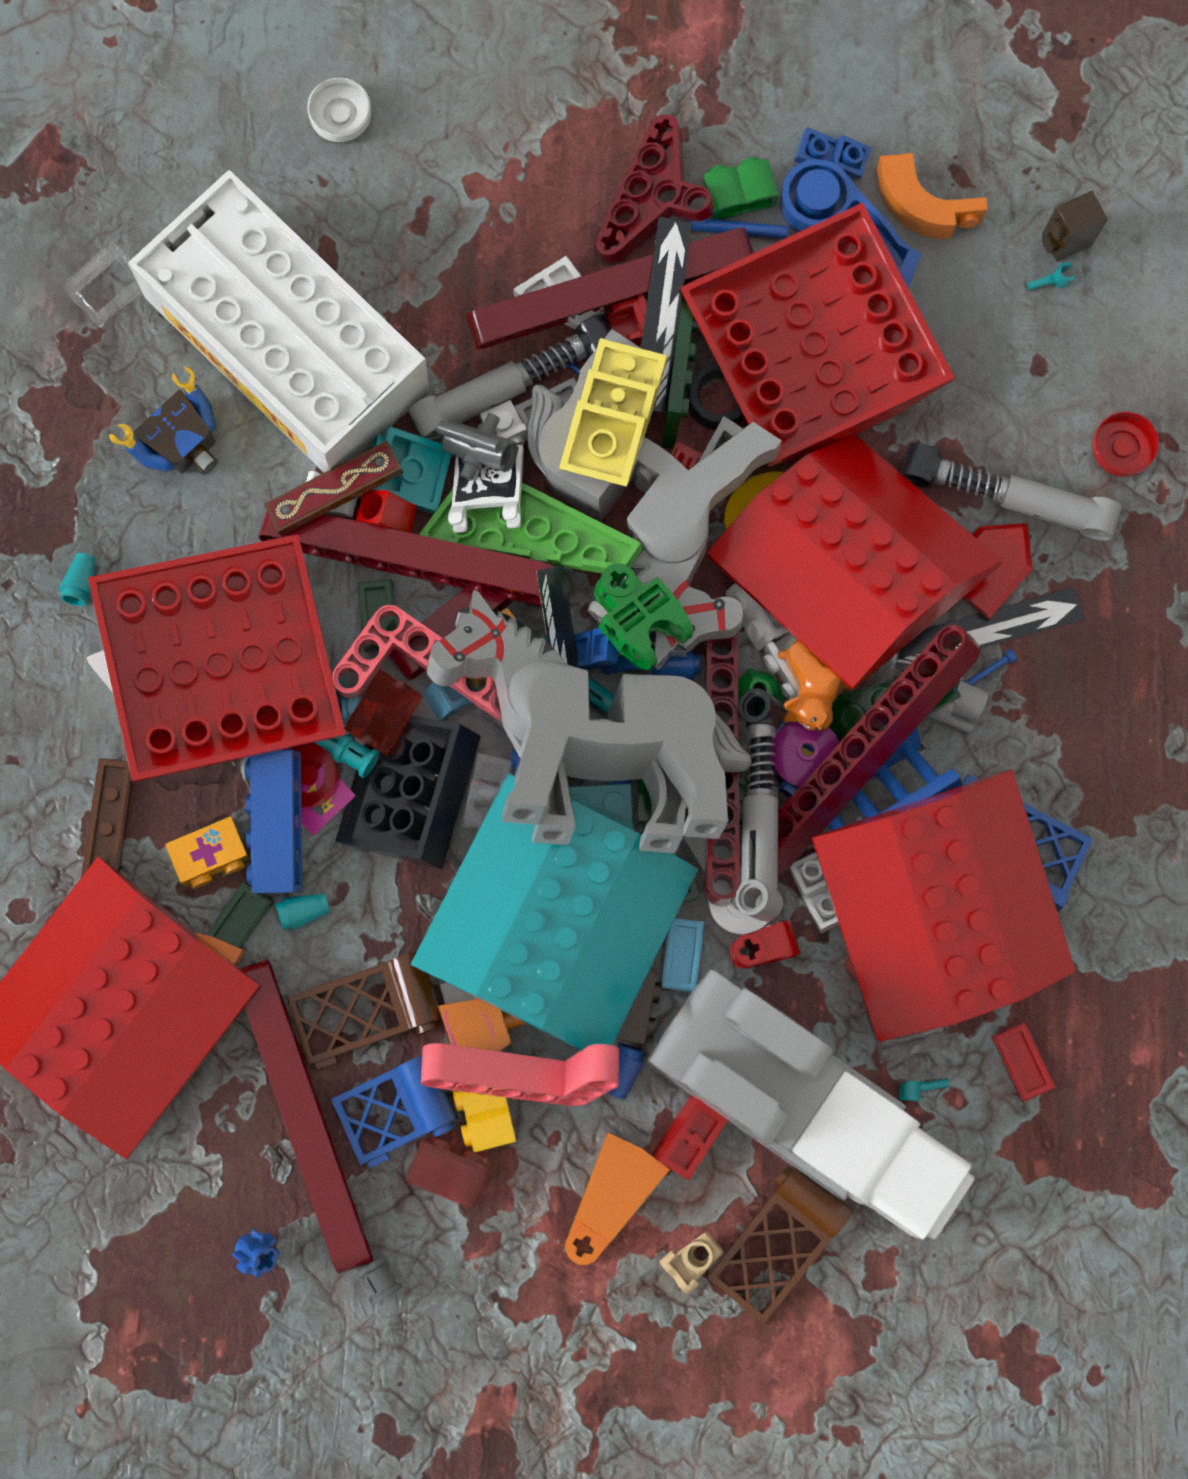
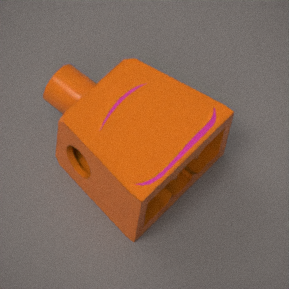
(478, 1025)

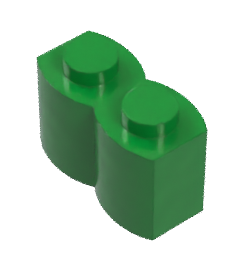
(741, 188)

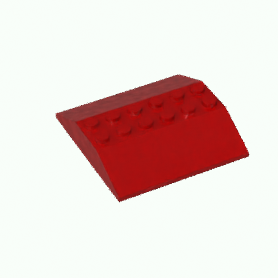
(818, 334)
(850, 557)
(215, 657)
(944, 907)
(115, 1008)

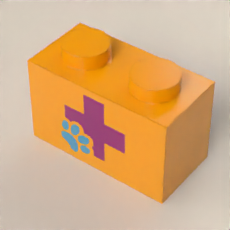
(208, 852)

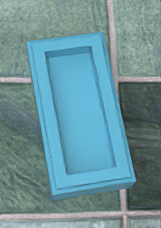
(682, 955)

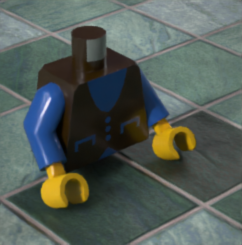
(175, 433)

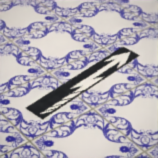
(666, 297)
(557, 613)
(1006, 624)

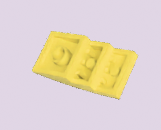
(613, 412)

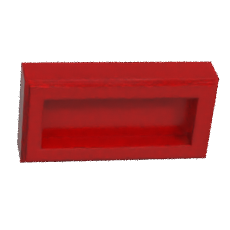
(1023, 1062)

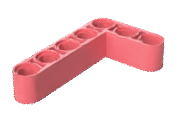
(400, 639)
(522, 1077)

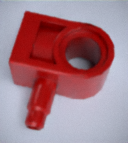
(386, 510)

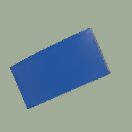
(843, 151)

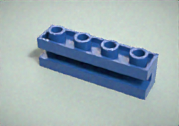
(275, 822)

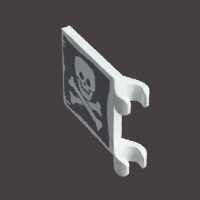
(487, 490)

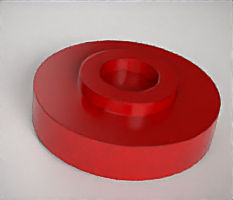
(1125, 444)
(312, 759)

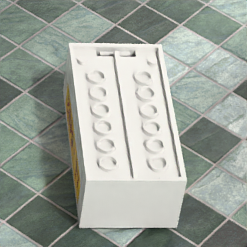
(280, 324)

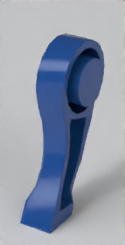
(822, 190)

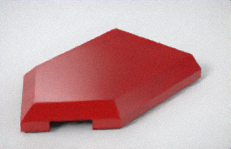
(1012, 546)

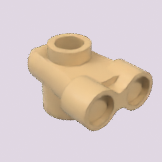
(686, 1266)

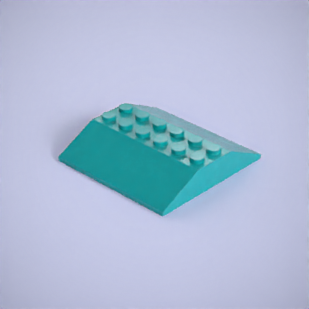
(556, 927)

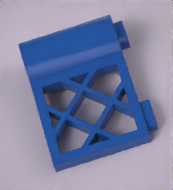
(425, 1106)

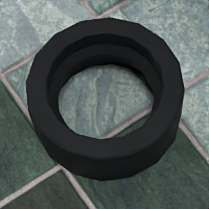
(698, 412)

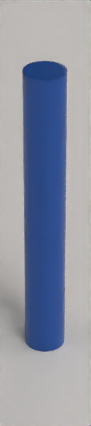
(752, 229)

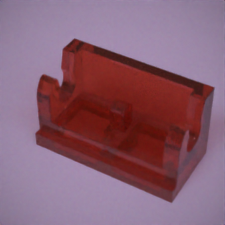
(383, 712)

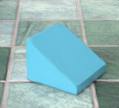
(444, 700)

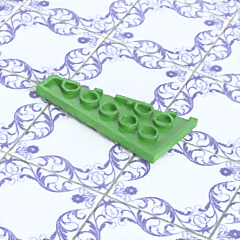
(547, 534)

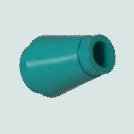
(75, 584)
(301, 910)

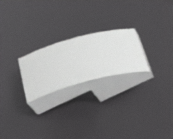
(814, 891)

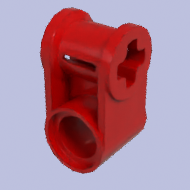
(769, 943)

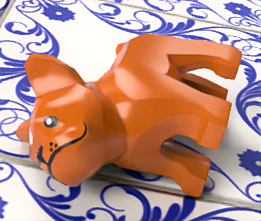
(817, 687)

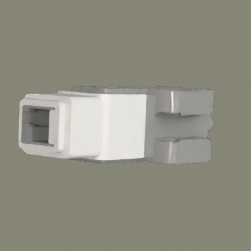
(809, 1106)

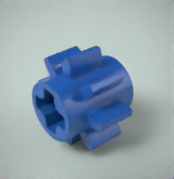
(256, 1253)

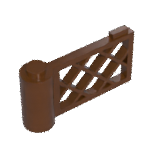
(411, 1000)
(808, 1204)

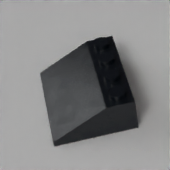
(412, 794)

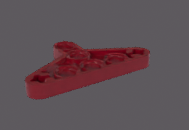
(647, 207)

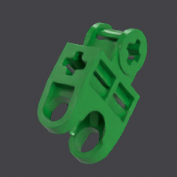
(637, 611)

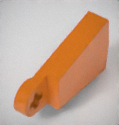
(615, 1191)

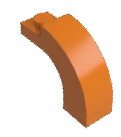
(919, 209)

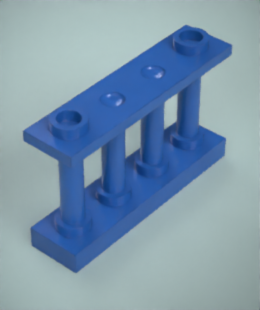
(909, 750)

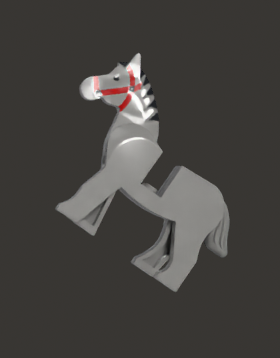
(673, 512)
(655, 732)

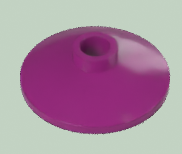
(788, 759)

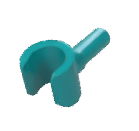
(1055, 278)
(911, 1089)

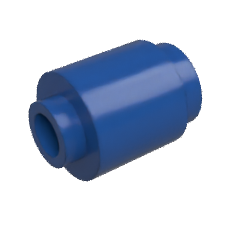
(680, 666)

